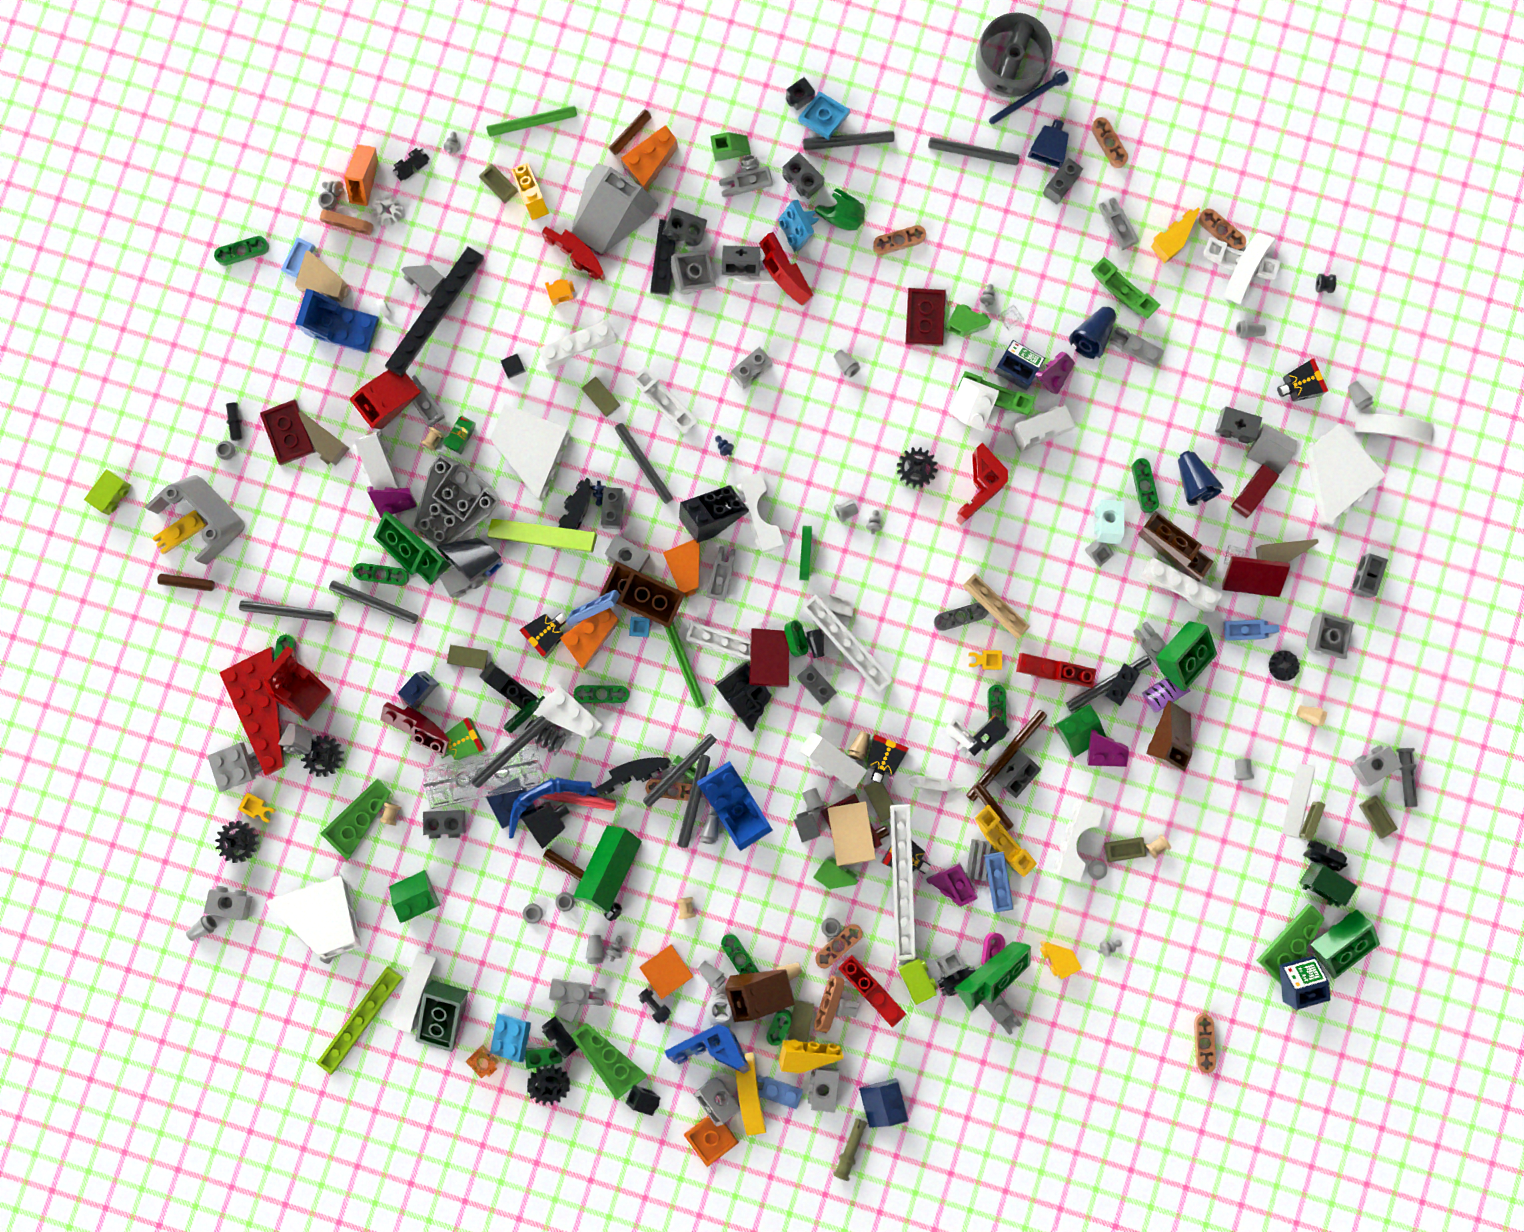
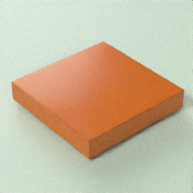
(666, 971)
(710, 1141)

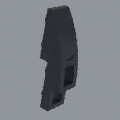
(576, 506)
(640, 769)

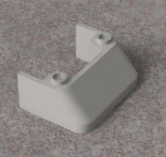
(222, 519)

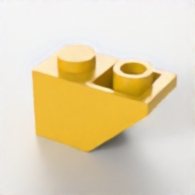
(1062, 959)

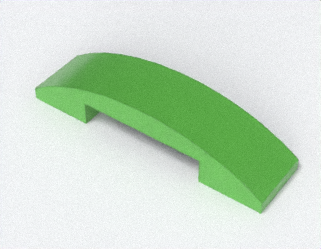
(1123, 289)
(1007, 399)

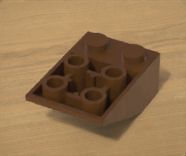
(1172, 738)
(758, 994)

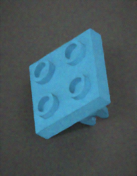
(797, 224)

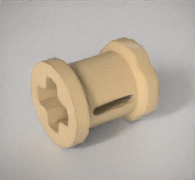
(432, 439)
(390, 814)
(1158, 846)
(685, 908)

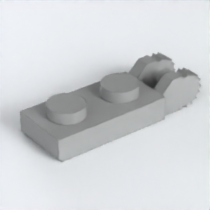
(747, 181)
(1119, 225)
(1138, 347)
(426, 405)
(720, 576)
(1152, 645)
(574, 992)
(1001, 1010)

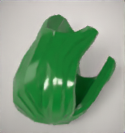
(846, 214)

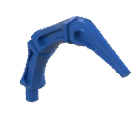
(548, 787)

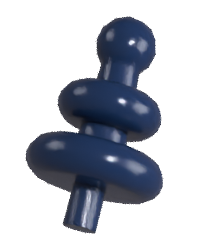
(725, 447)
(598, 494)

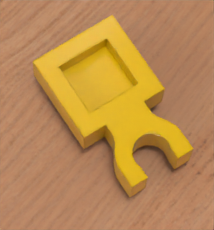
(989, 659)
(255, 806)

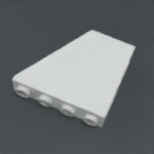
(530, 447)
(1340, 473)
(321, 916)

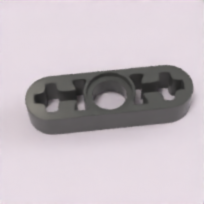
(973, 607)

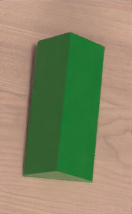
(409, 549)
(608, 868)
(995, 975)

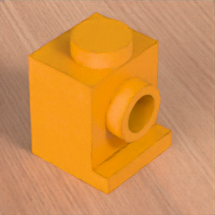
(560, 291)

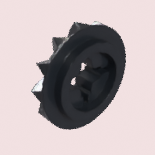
(1280, 673)

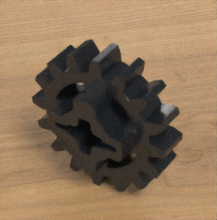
(913, 461)
(327, 763)
(232, 847)
(548, 1084)

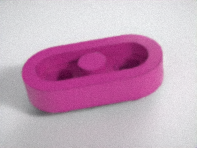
(991, 950)

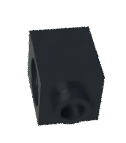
(801, 86)
(643, 1100)

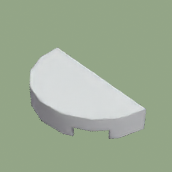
(838, 604)

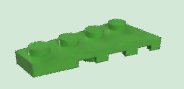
(351, 825)
(1292, 941)
(611, 1065)

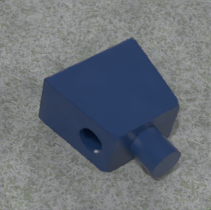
(1050, 145)
(417, 689)

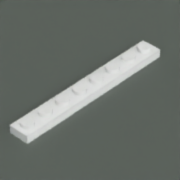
(902, 882)

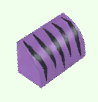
(1161, 692)

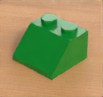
(1077, 727)
(413, 896)

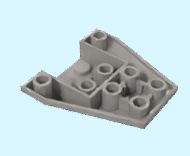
(610, 209)
(453, 501)

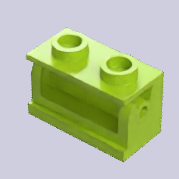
(107, 492)
(917, 980)

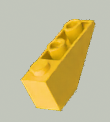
(530, 191)
(1170, 243)
(805, 1056)

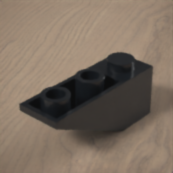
(507, 685)

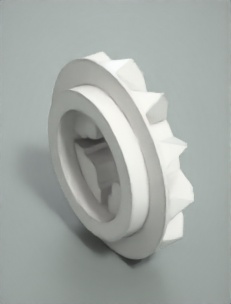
(387, 219)
(721, 1019)

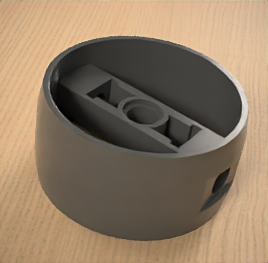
(1022, 28)

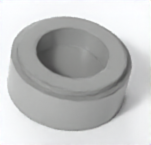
(532, 913)

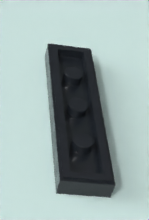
(662, 262)

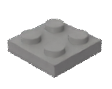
(231, 767)

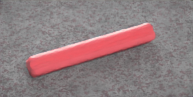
(577, 799)

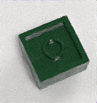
(1328, 884)

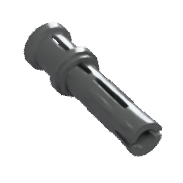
(1408, 779)

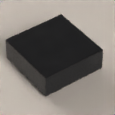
(512, 366)

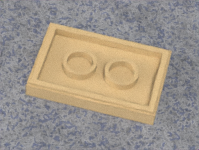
(851, 834)

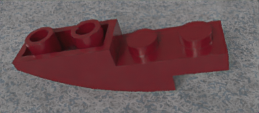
(421, 728)

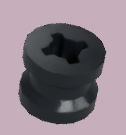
(1325, 283)

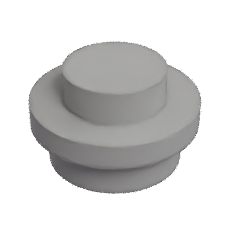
(750, 162)
(327, 200)
(225, 450)
(1097, 869)
(565, 901)
(830, 927)

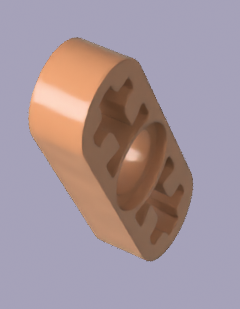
(1112, 135)
(346, 222)
(1221, 222)
(895, 247)
(667, 795)
(853, 940)
(829, 1004)
(1211, 1049)

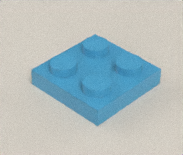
(824, 115)
(510, 1037)

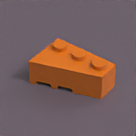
(650, 156)
(589, 635)

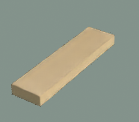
(996, 606)

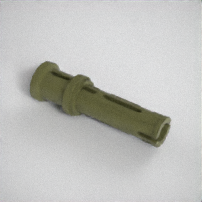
(847, 1158)

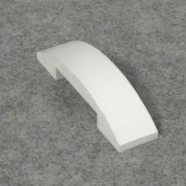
(1229, 257)
(1247, 267)
(664, 400)
(1393, 426)
(413, 991)

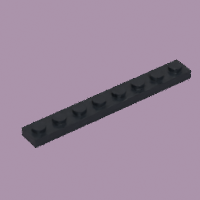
(434, 312)

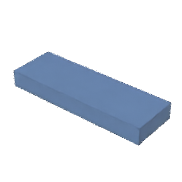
(592, 607)
(998, 882)

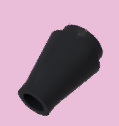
(816, 642)

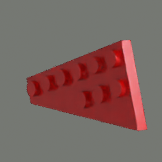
(256, 708)

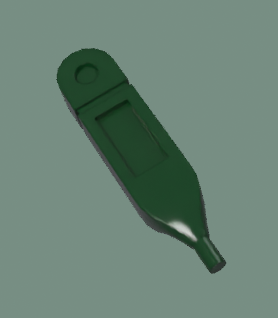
(522, 715)

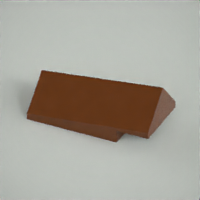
(1176, 546)
(644, 594)

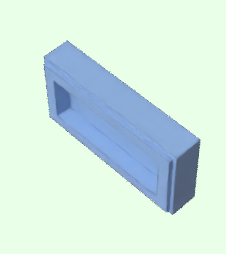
(295, 257)

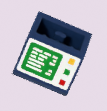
(1019, 365)
(1304, 983)

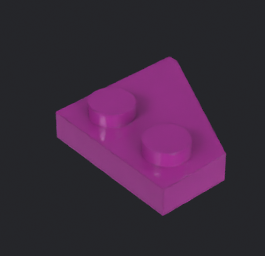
(1056, 372)
(391, 500)
(1106, 751)
(954, 884)

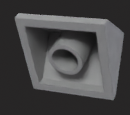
(1272, 449)

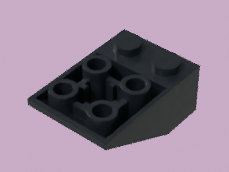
(711, 513)

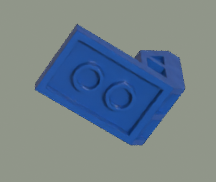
(332, 323)
(735, 806)
(727, 1052)

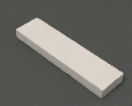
(719, 640)

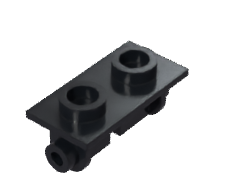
(404, 167)
(1123, 684)
(1333, 859)
(950, 982)
(555, 1030)

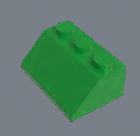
(1187, 654)
(1345, 943)

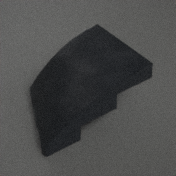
(470, 556)
(744, 699)

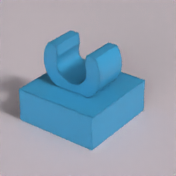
(639, 627)

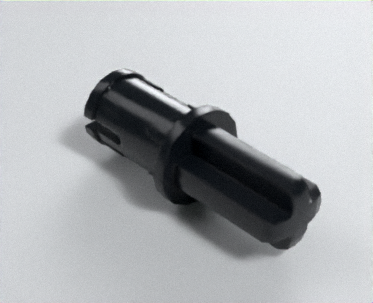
(234, 421)

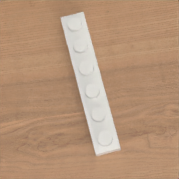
(847, 643)

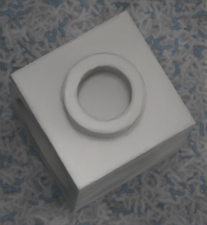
(950, 963)

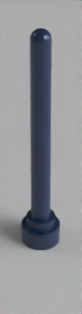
(1059, 78)

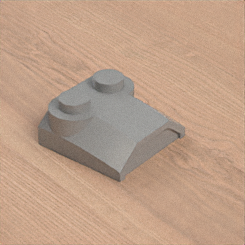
(692, 271)
(1330, 635)

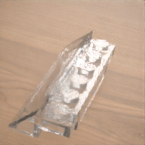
(452, 784)

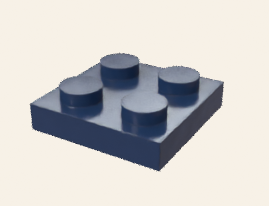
(502, 806)

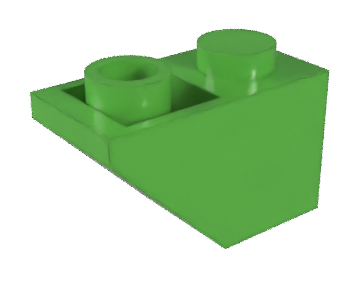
(729, 146)
(966, 321)
(834, 876)

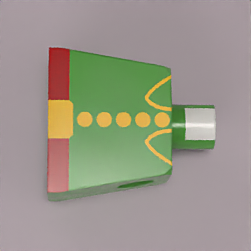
(464, 740)

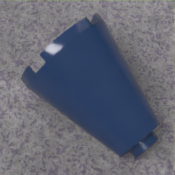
(1094, 333)
(1197, 479)

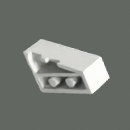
(1042, 427)
(376, 461)
(568, 713)
(833, 761)

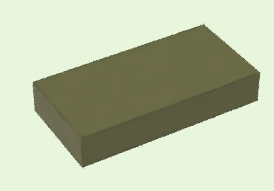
(498, 183)
(600, 396)
(467, 657)
(879, 799)
(1378, 817)
(1312, 820)
(1125, 849)
(801, 1021)

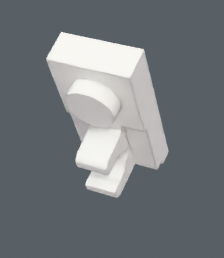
(960, 733)

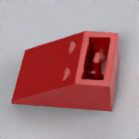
(384, 398)

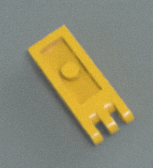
(179, 531)

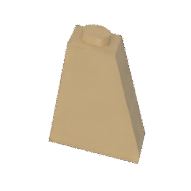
(320, 278)

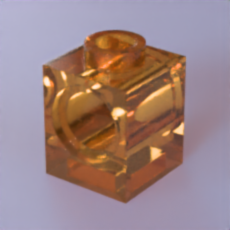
(473, 1062)

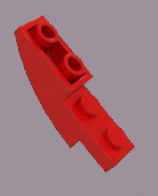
(580, 256)
(783, 272)
(1056, 670)
(872, 991)

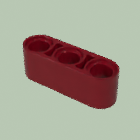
(1255, 491)

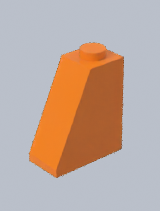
(361, 174)
(685, 566)

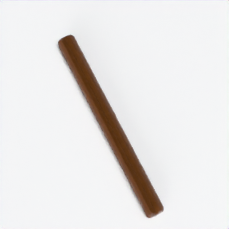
(1009, 752)

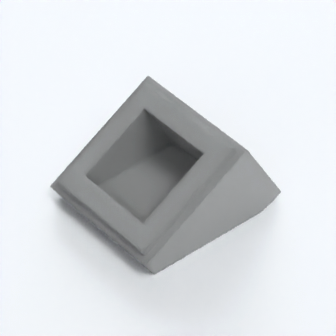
(1099, 552)

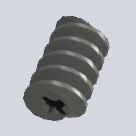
(549, 738)

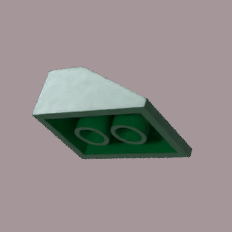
(441, 1015)

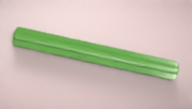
(531, 121)
(685, 666)

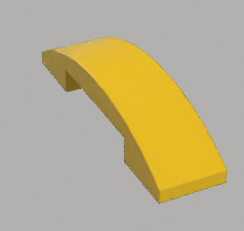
(1001, 841)
(749, 1098)

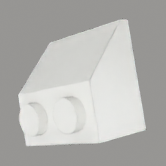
(974, 403)

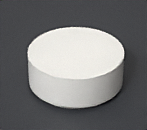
(384, 307)

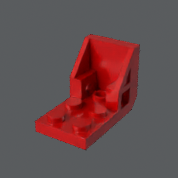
(985, 468)
(295, 685)

